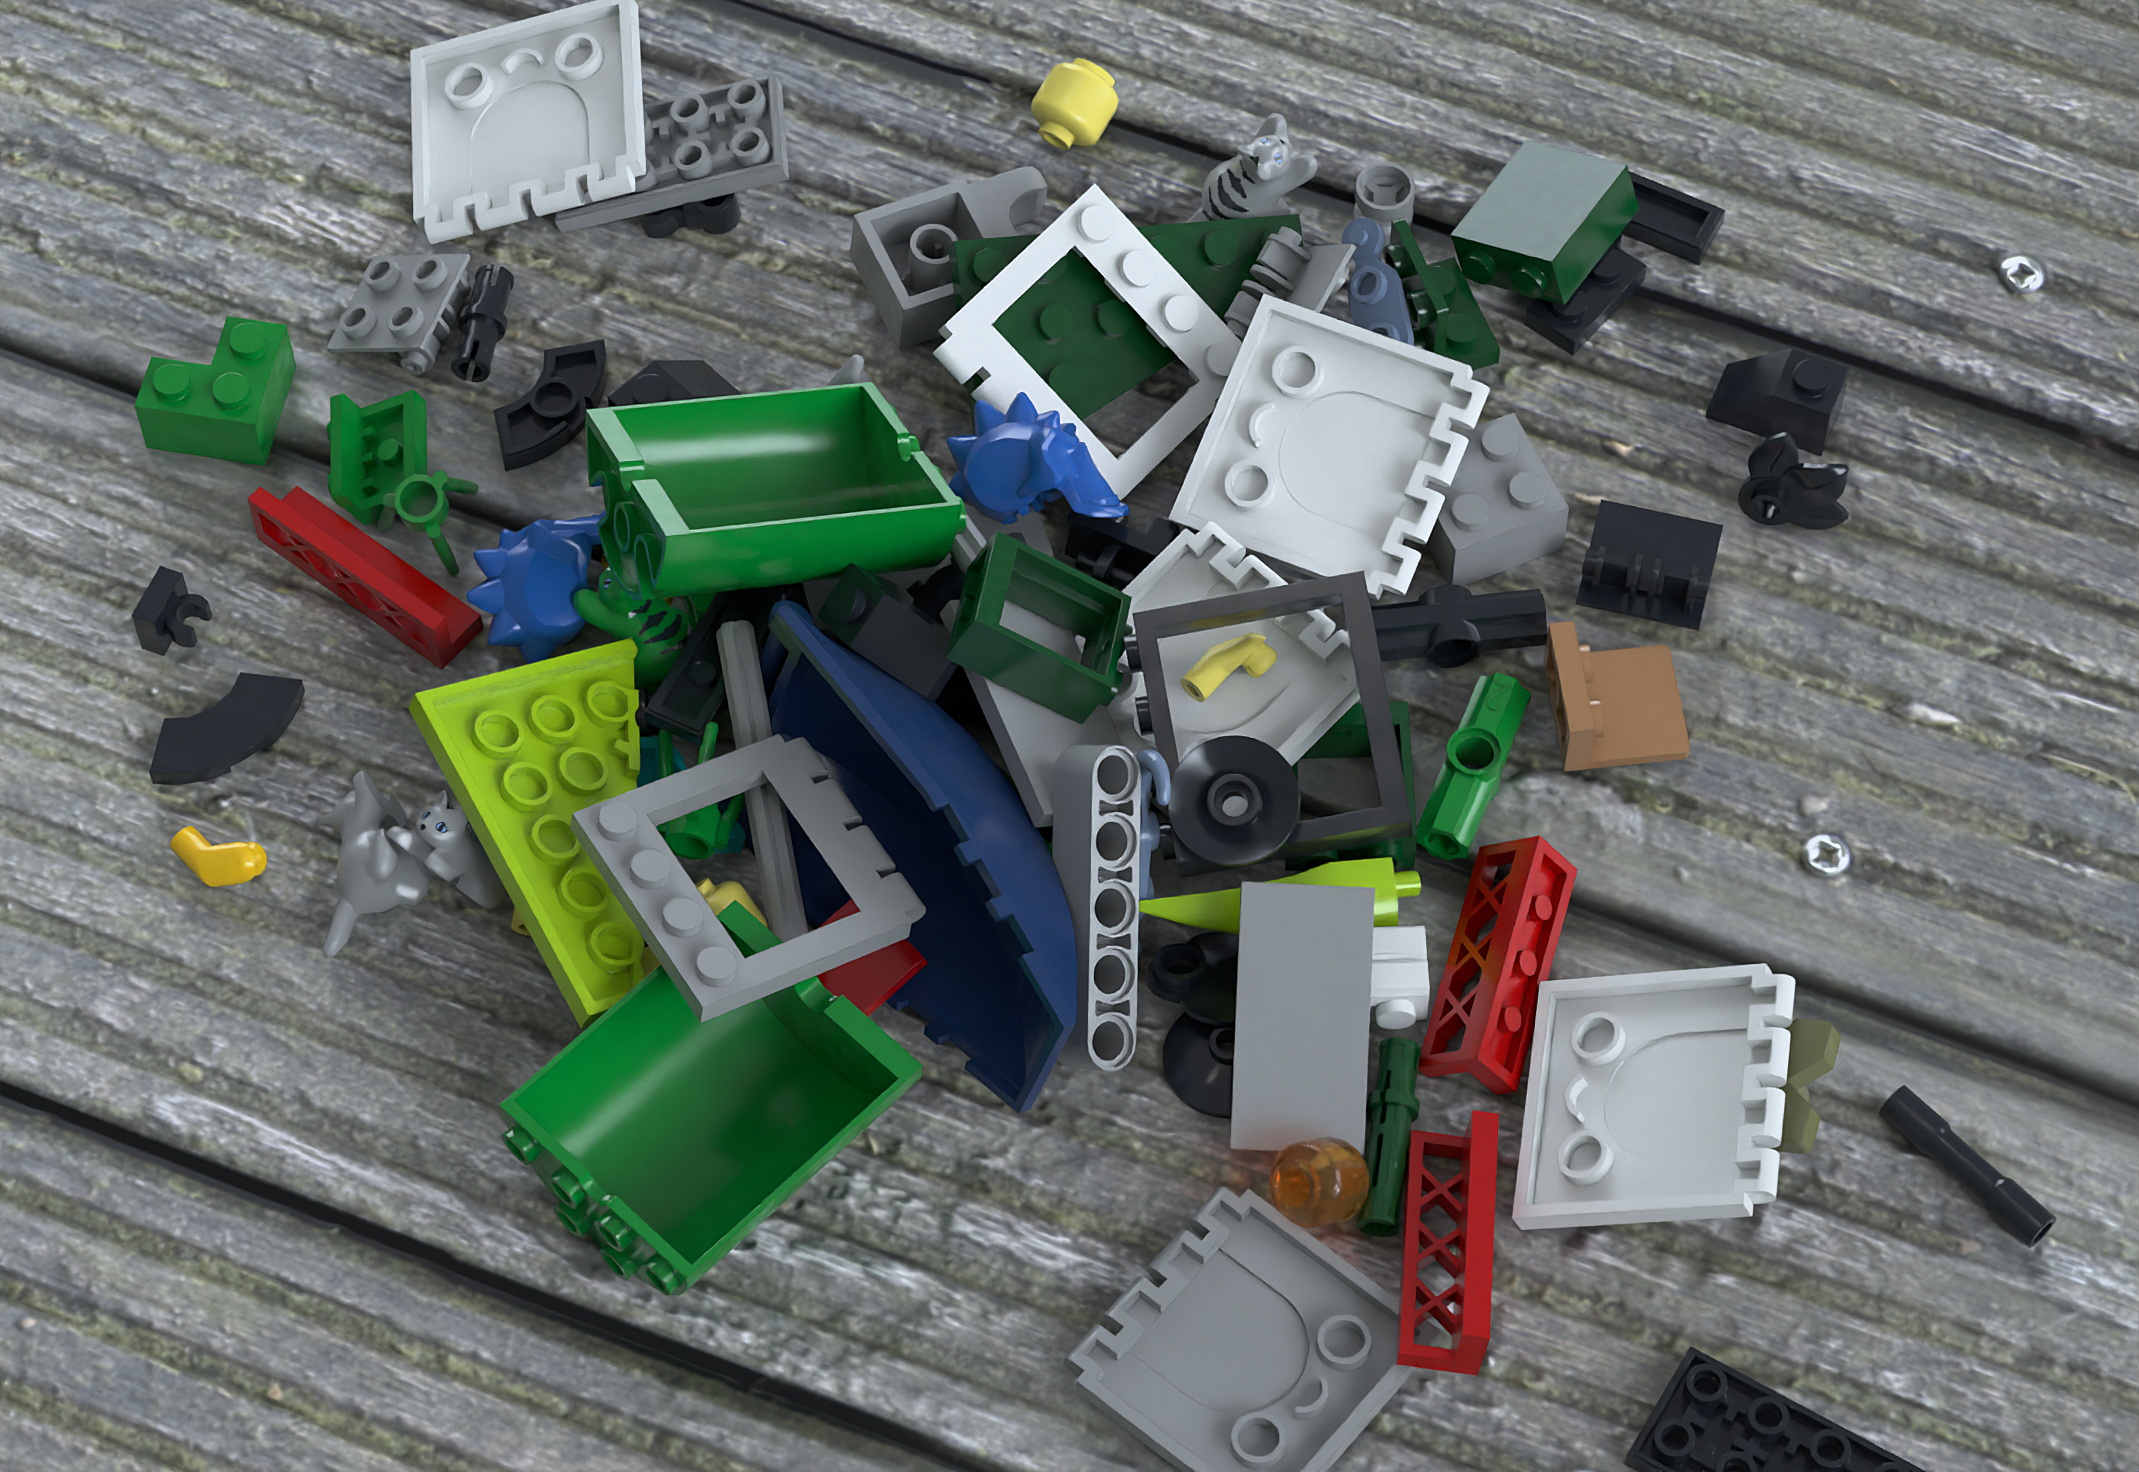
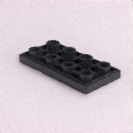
(1731, 1423)

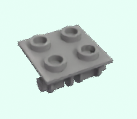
(1293, 274)
(404, 308)

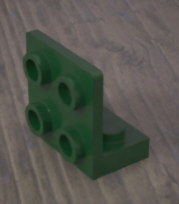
(1440, 303)

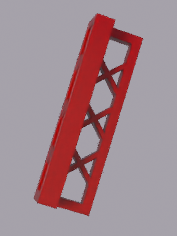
(365, 574)
(1513, 962)
(1473, 1241)

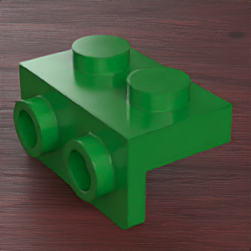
(374, 450)

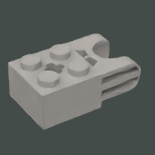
(906, 242)

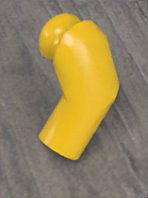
(221, 863)

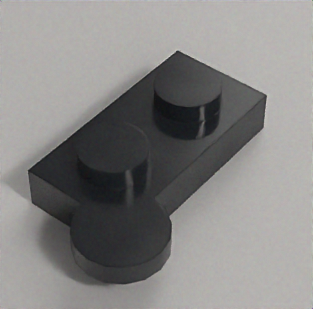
(1591, 304)

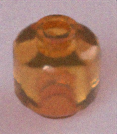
(1319, 1181)

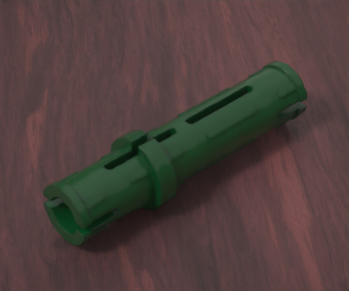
(1391, 1112)

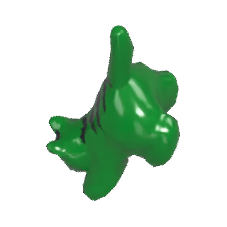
(652, 624)

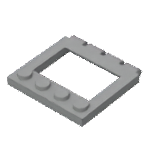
(678, 920)

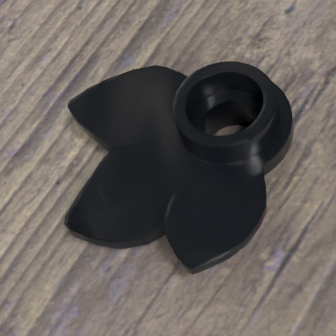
(1792, 491)
(1199, 976)

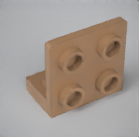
(1613, 703)

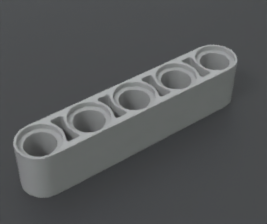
(1103, 876)

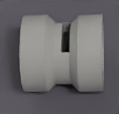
(1384, 195)

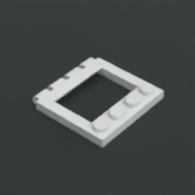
(1135, 276)

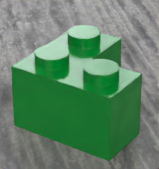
(225, 406)

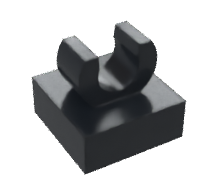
(164, 609)

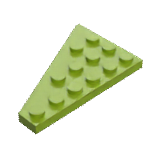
(521, 760)

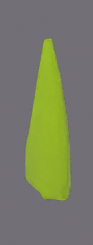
(1222, 908)

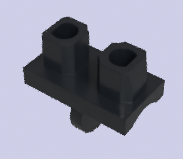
(1112, 549)

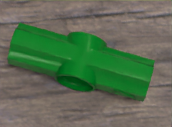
(1464, 793)

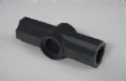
(1455, 626)

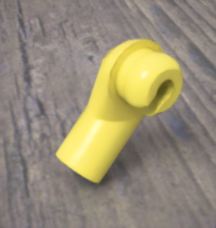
(1223, 659)

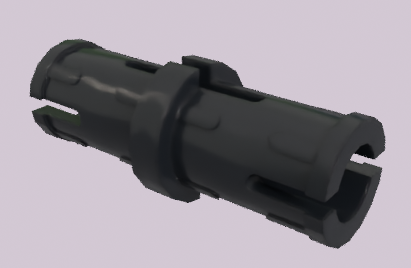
(482, 323)

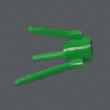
(424, 508)
(703, 830)

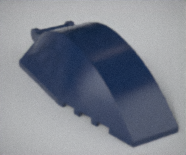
(959, 835)

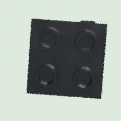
(1649, 565)

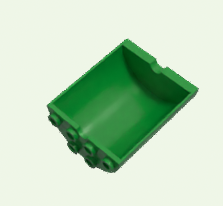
(764, 491)
(694, 1132)

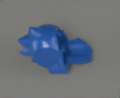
(1022, 461)
(534, 584)

